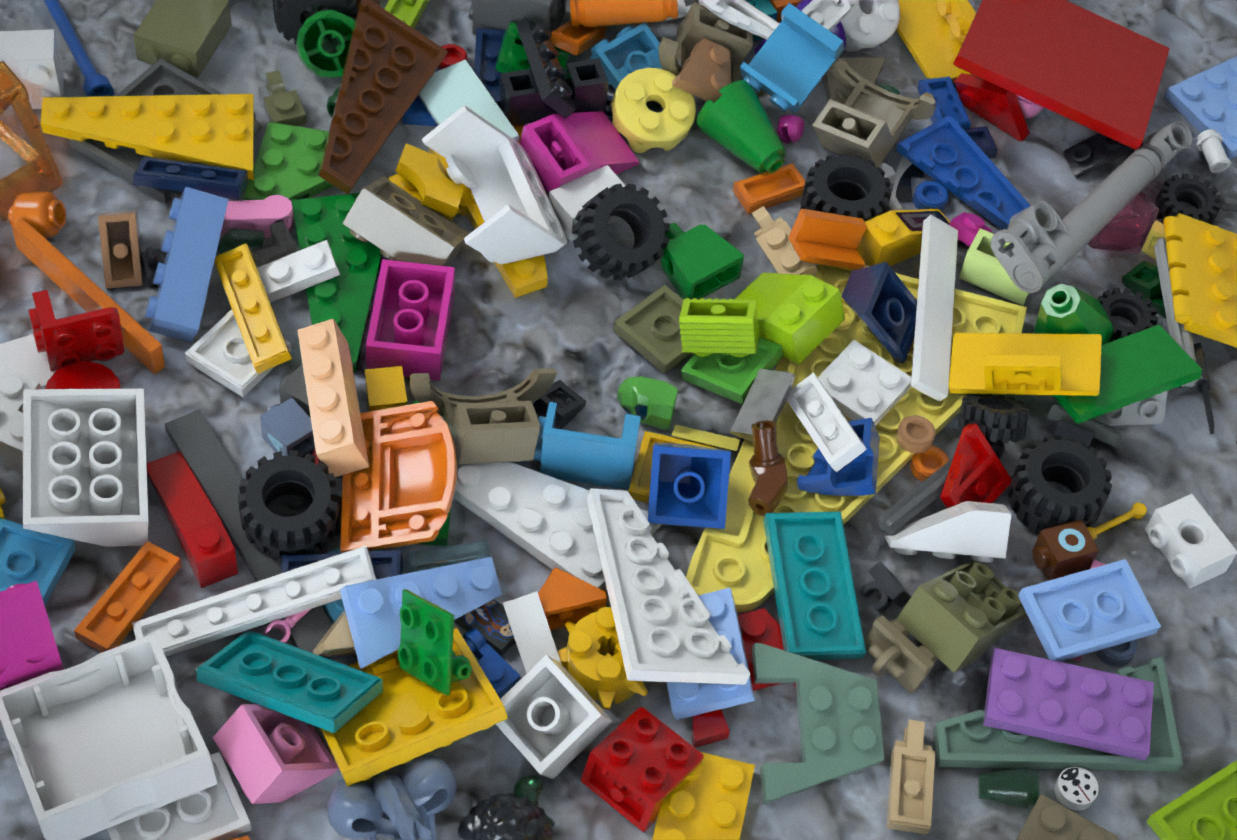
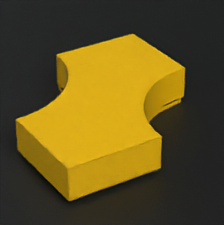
(434, 187)

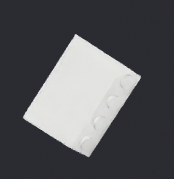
(85, 465)

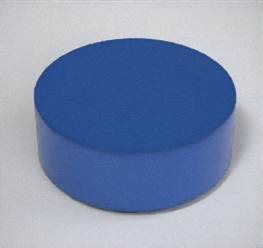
(930, 196)

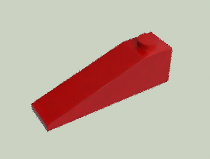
(193, 520)

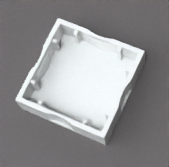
(104, 740)

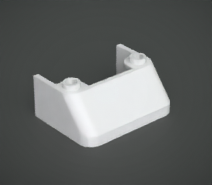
(505, 187)

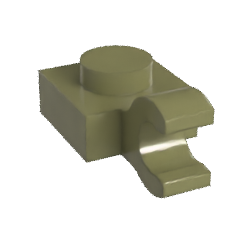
(281, 105)

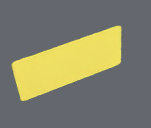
(705, 437)

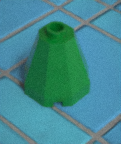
(1072, 312)

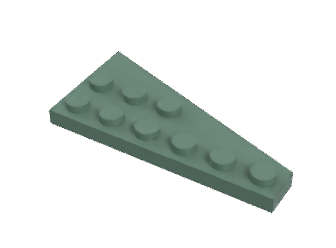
(969, 744)

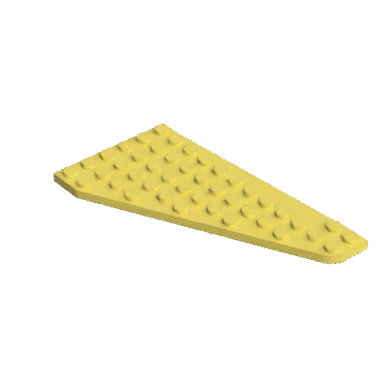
(739, 553)

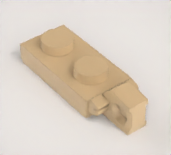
(774, 243)
(911, 782)

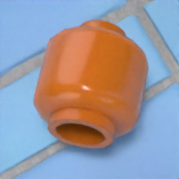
(41, 211)

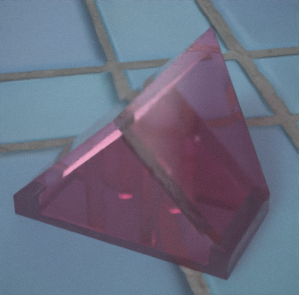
(1128, 228)

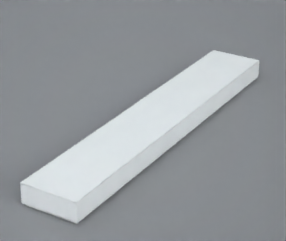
(934, 309)
(257, 602)

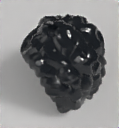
(505, 819)

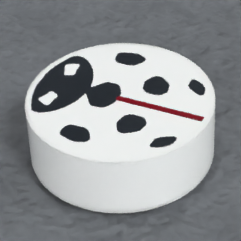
(1076, 788)

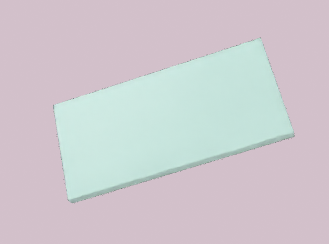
(460, 86)

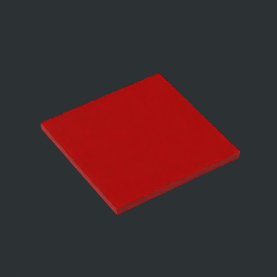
(1067, 63)

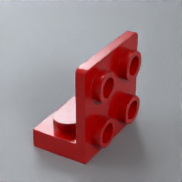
(639, 767)

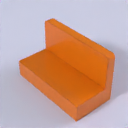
(828, 239)

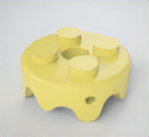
(647, 128)

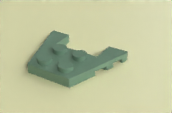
(835, 717)

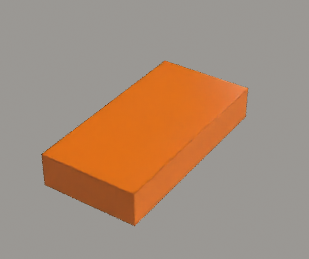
(576, 39)
(769, 188)

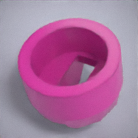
(790, 128)

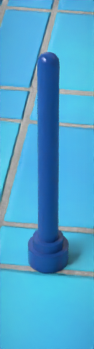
(94, 84)

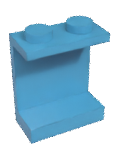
(793, 60)
(587, 456)

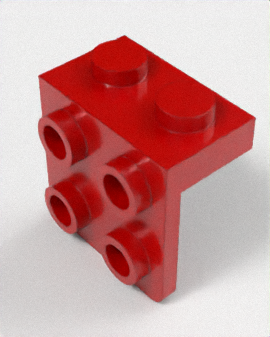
(76, 337)

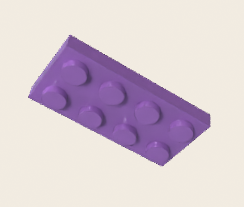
(1069, 704)

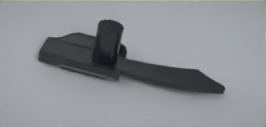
(1203, 384)

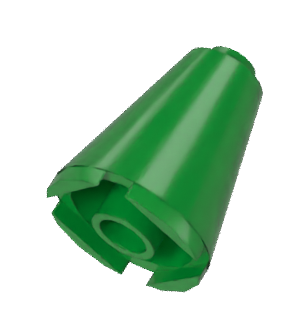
(743, 127)

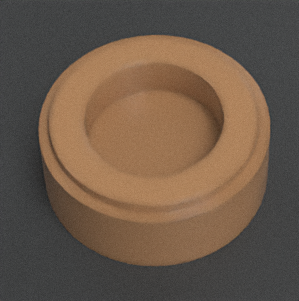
(915, 434)

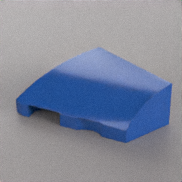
(856, 477)

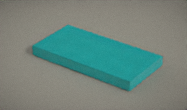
(814, 585)
(290, 680)

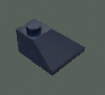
(883, 307)

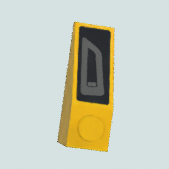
(895, 235)

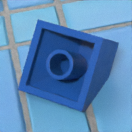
(689, 485)

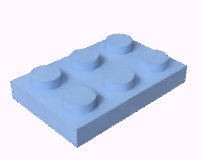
(1089, 611)
(700, 698)

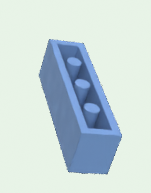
(188, 264)

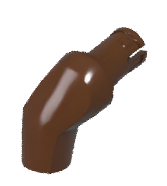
(767, 469)

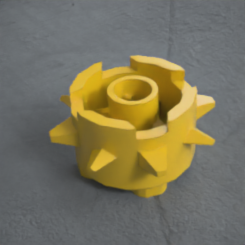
(596, 659)

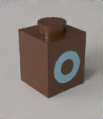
(1064, 550)

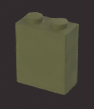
(183, 33)

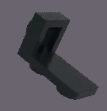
(1094, 153)

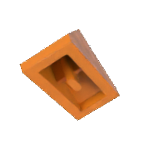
(569, 599)

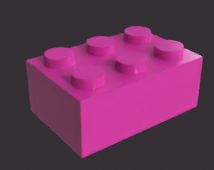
(411, 317)

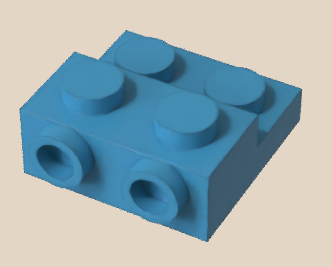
(630, 51)

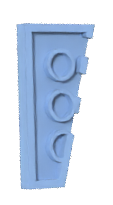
(375, 604)

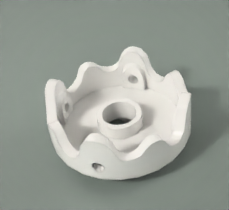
(872, 28)

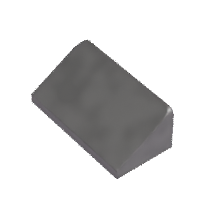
(763, 401)

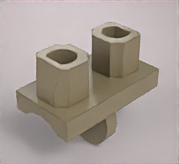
(897, 654)

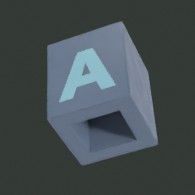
(288, 428)

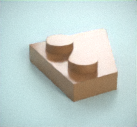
(705, 71)

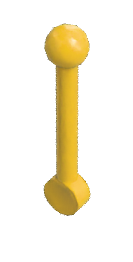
(1137, 511)

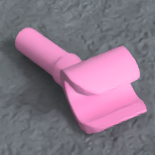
(285, 625)

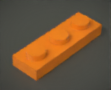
(128, 598)

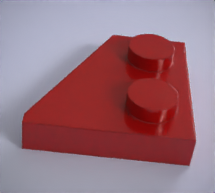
(992, 104)
(974, 471)

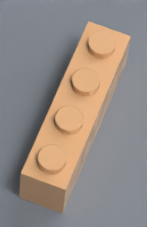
(332, 398)

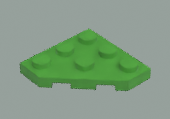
(288, 163)

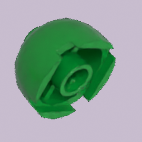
(325, 43)

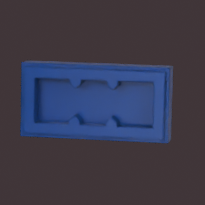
(946, 100)

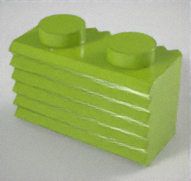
(719, 326)

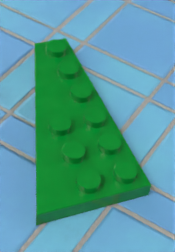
(350, 294)

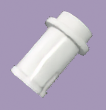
(1210, 144)

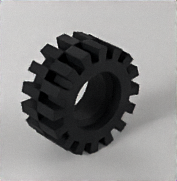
(1189, 191)
(1129, 307)
(996, 416)

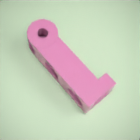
(258, 214)

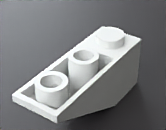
(962, 529)

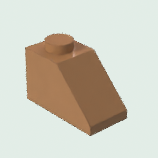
(121, 248)

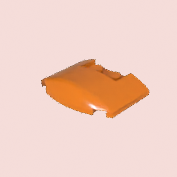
(407, 483)

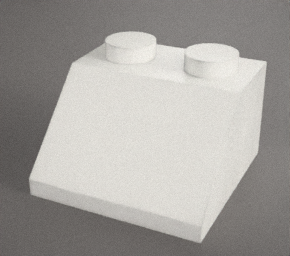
(35, 62)

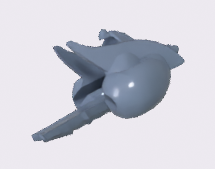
(394, 801)

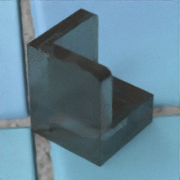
(281, 245)

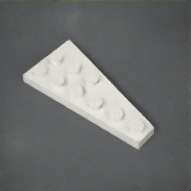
(654, 607)

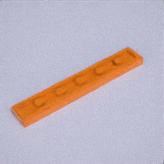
(86, 292)

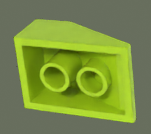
(795, 311)

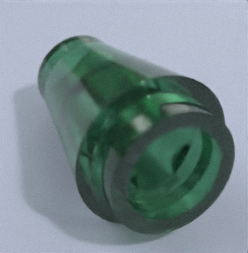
(1010, 787)

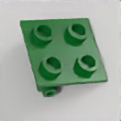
(428, 644)

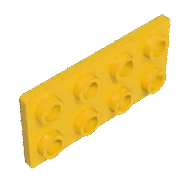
(935, 33)
(1026, 364)

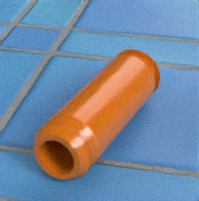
(620, 12)

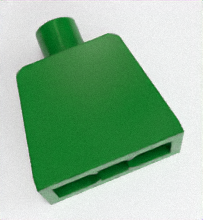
(699, 261)

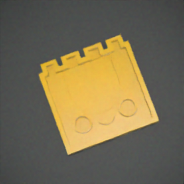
(1203, 277)
(412, 717)

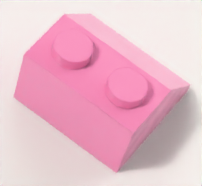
(273, 753)

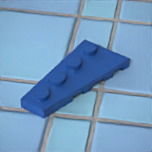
(964, 169)

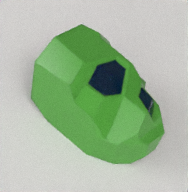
(650, 399)

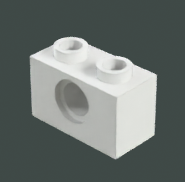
(1190, 541)

